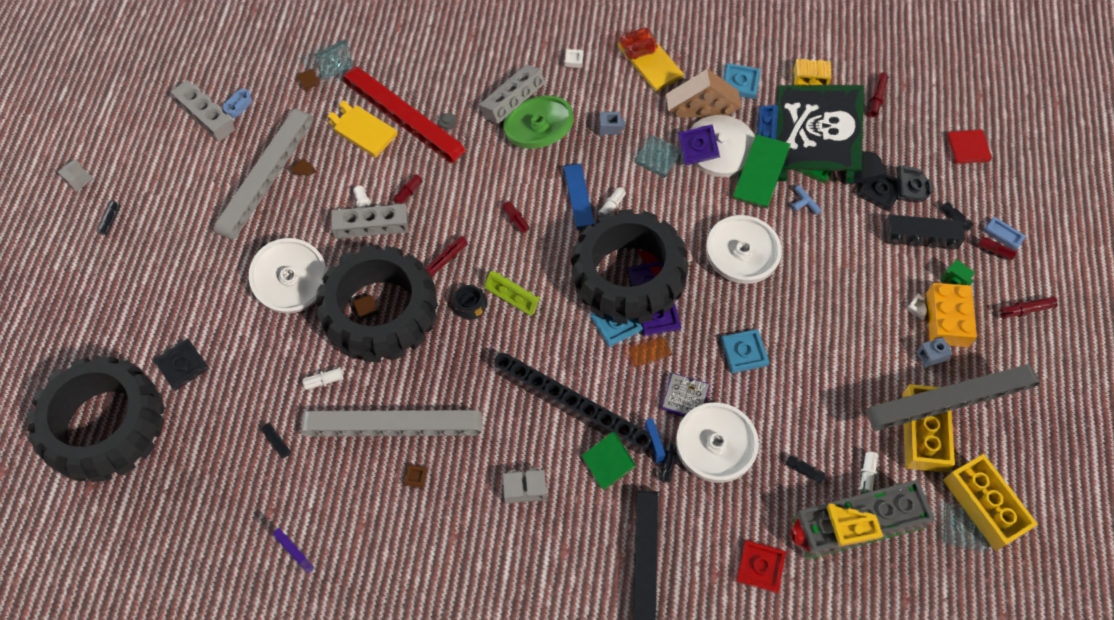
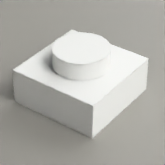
(574, 58)

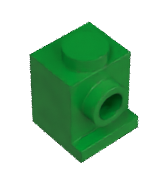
(958, 274)

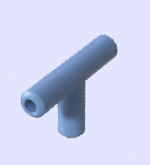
(806, 200)

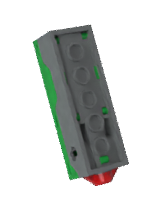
(897, 508)

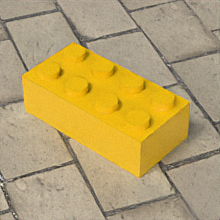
(929, 439)
(990, 502)

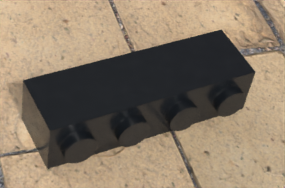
(924, 231)

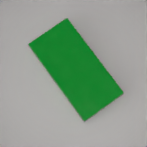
(761, 171)

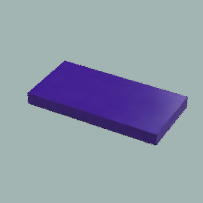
(661, 323)

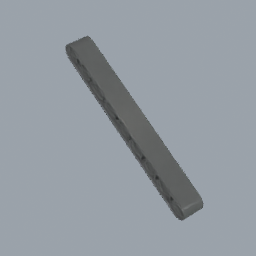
(952, 397)

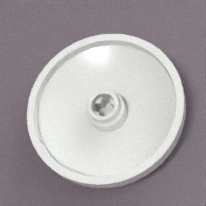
(733, 142)
(743, 249)
(287, 275)
(717, 442)

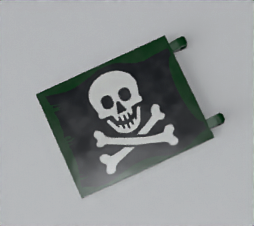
(822, 127)

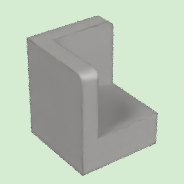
(75, 175)

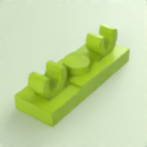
(512, 293)

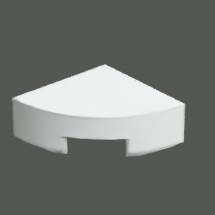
(918, 307)

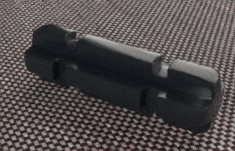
(955, 214)
(109, 218)
(276, 440)
(668, 464)
(805, 468)

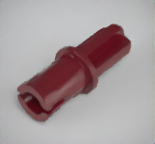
(408, 189)
(515, 217)
(997, 248)

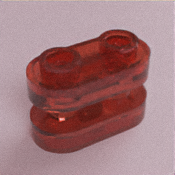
(638, 43)

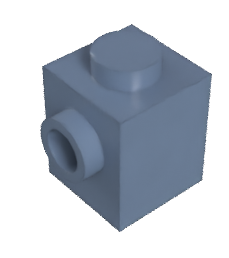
(934, 352)

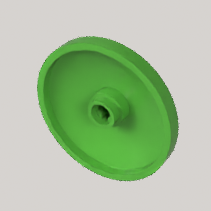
(539, 122)

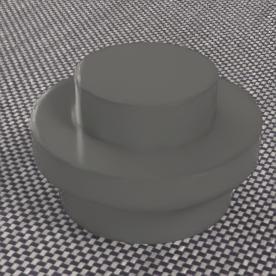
(448, 121)

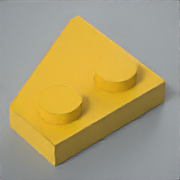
(852, 526)

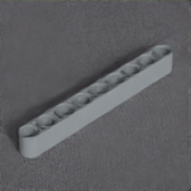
(263, 174)
(391, 423)

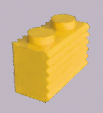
(812, 72)

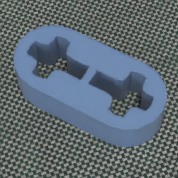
(237, 103)

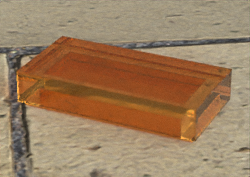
(649, 352)

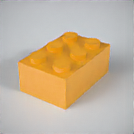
(951, 314)

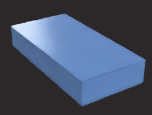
(1004, 233)

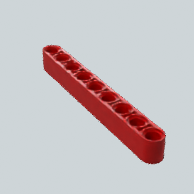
(403, 114)

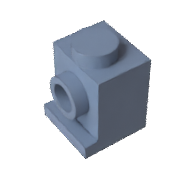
(610, 123)

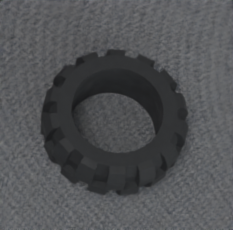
(621, 232)
(368, 268)
(68, 392)

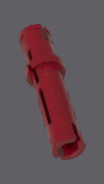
(877, 100)
(449, 253)
(1021, 309)

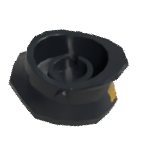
(469, 302)

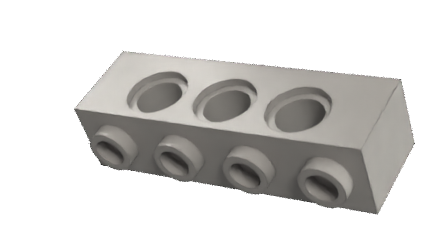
(512, 93)
(203, 111)
(378, 226)

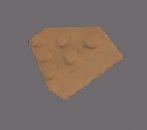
(703, 96)

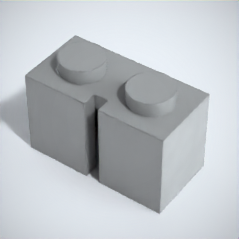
(524, 486)

